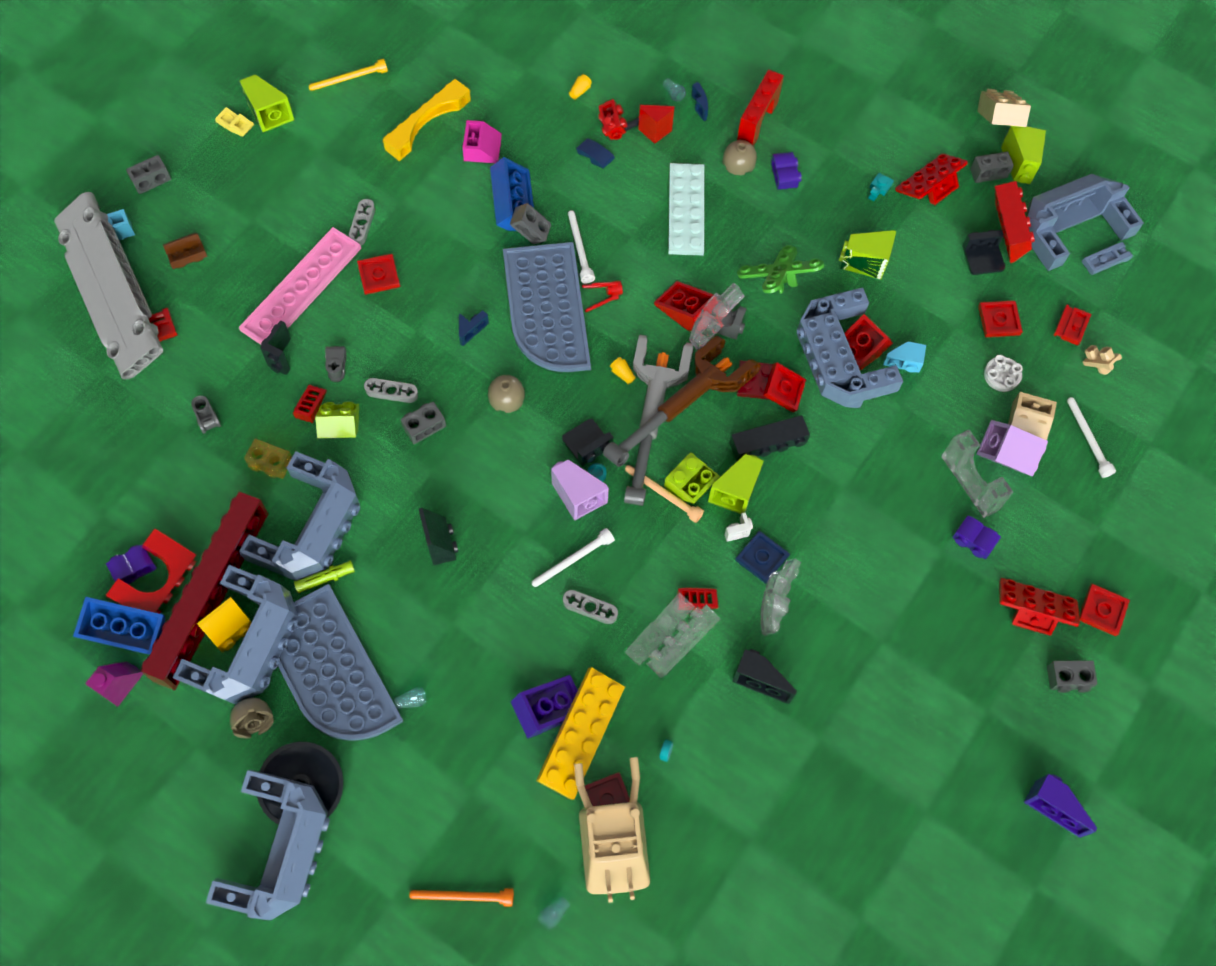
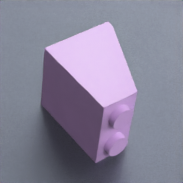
(1012, 447)
(578, 488)

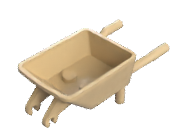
(613, 841)

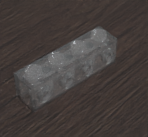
(683, 641)

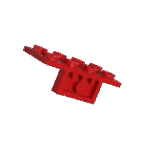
(935, 179)
(1037, 608)

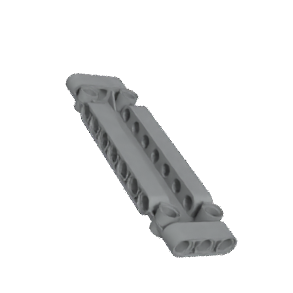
(108, 286)

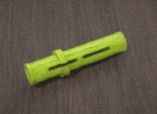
(332, 573)

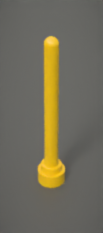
(379, 66)

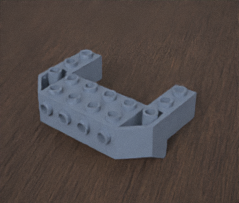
(1073, 205)
(832, 357)
(322, 531)
(260, 647)
(291, 853)

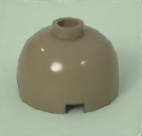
(739, 157)
(506, 393)
(250, 716)

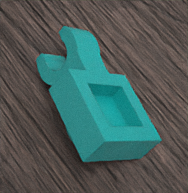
(880, 185)

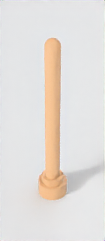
(693, 512)

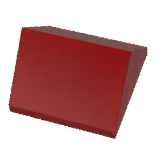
(655, 121)

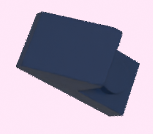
(468, 329)

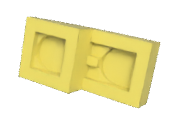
(235, 123)

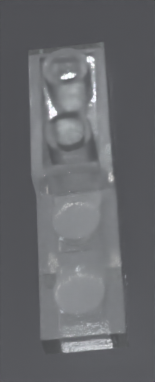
(710, 317)
(774, 601)
(660, 629)

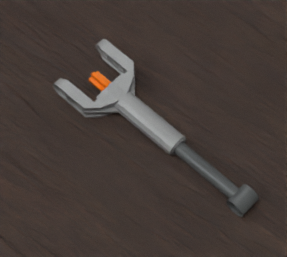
(658, 380)

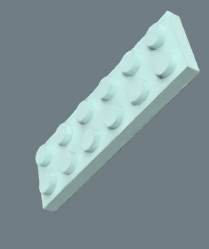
(686, 209)

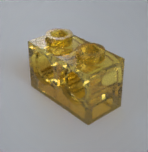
(270, 455)

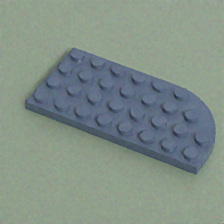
(547, 306)
(334, 674)

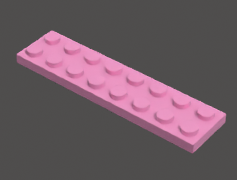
(301, 285)

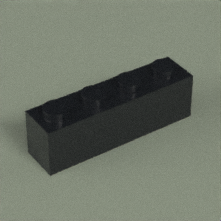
(770, 438)

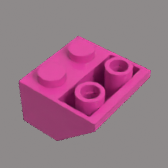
(481, 142)

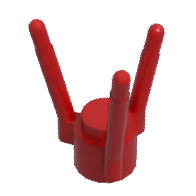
(612, 288)

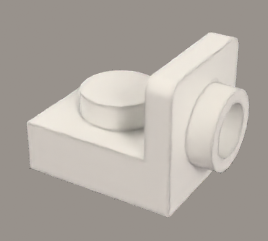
(738, 531)

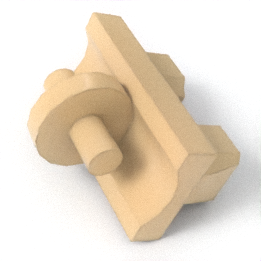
(1101, 359)

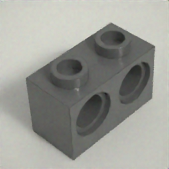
(991, 167)
(148, 174)
(530, 223)
(425, 426)
(1071, 671)

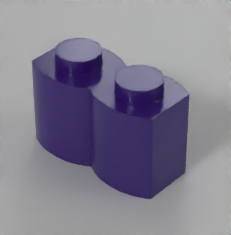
(785, 170)
(976, 537)
(131, 565)

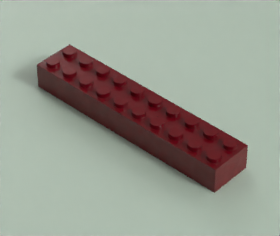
(204, 592)

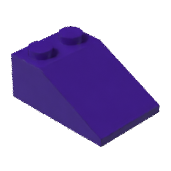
(544, 705)
(1060, 805)

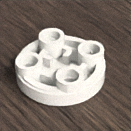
(1003, 373)

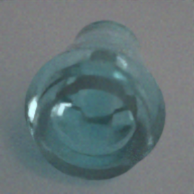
(675, 90)
(414, 698)
(553, 913)

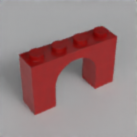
(763, 101)
(176, 559)

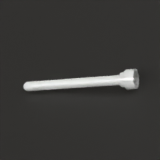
(586, 275)
(1105, 468)
(604, 537)

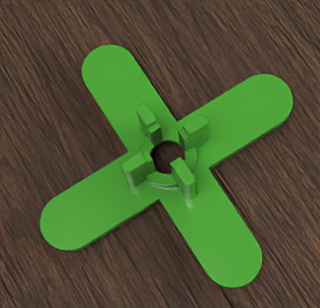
(782, 271)

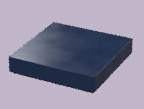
(762, 557)

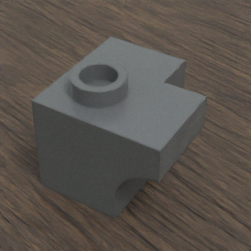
(733, 323)

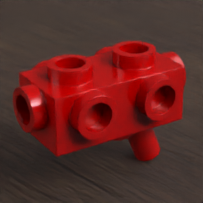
(612, 120)

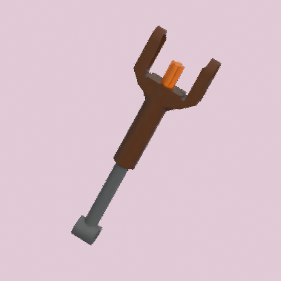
(706, 378)

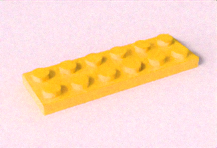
(580, 732)

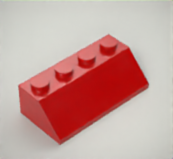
(1013, 220)

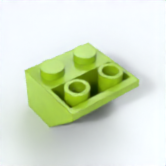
(337, 420)
(690, 479)

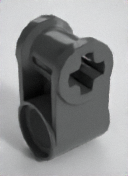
(335, 362)
(206, 416)

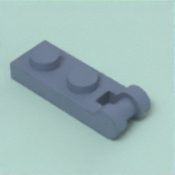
(1106, 258)

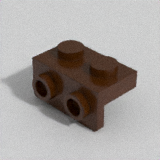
(185, 250)

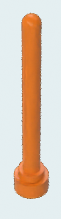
(504, 897)

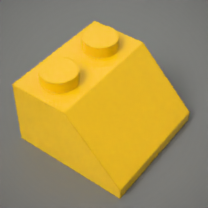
(225, 625)

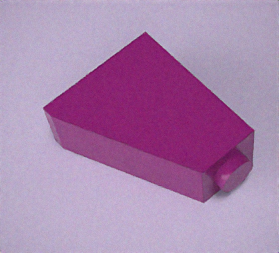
(114, 681)

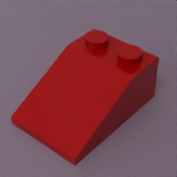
(683, 303)
(866, 341)

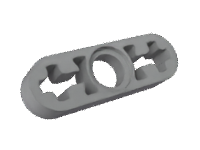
(359, 215)
(376, 392)
(586, 599)

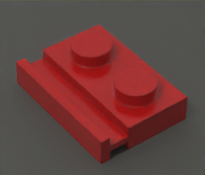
(1072, 325)

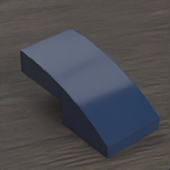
(699, 96)
(597, 153)

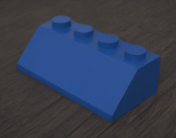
(510, 189)
(119, 625)

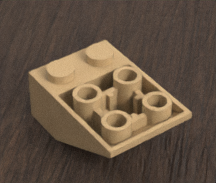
(1032, 414)

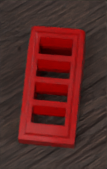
(309, 416)
(700, 591)

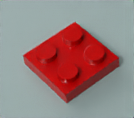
(378, 274)
(1000, 319)
(784, 387)
(1104, 610)

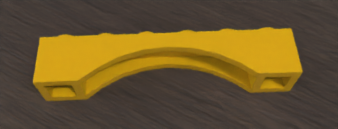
(449, 99)

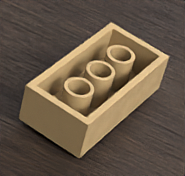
(1004, 108)

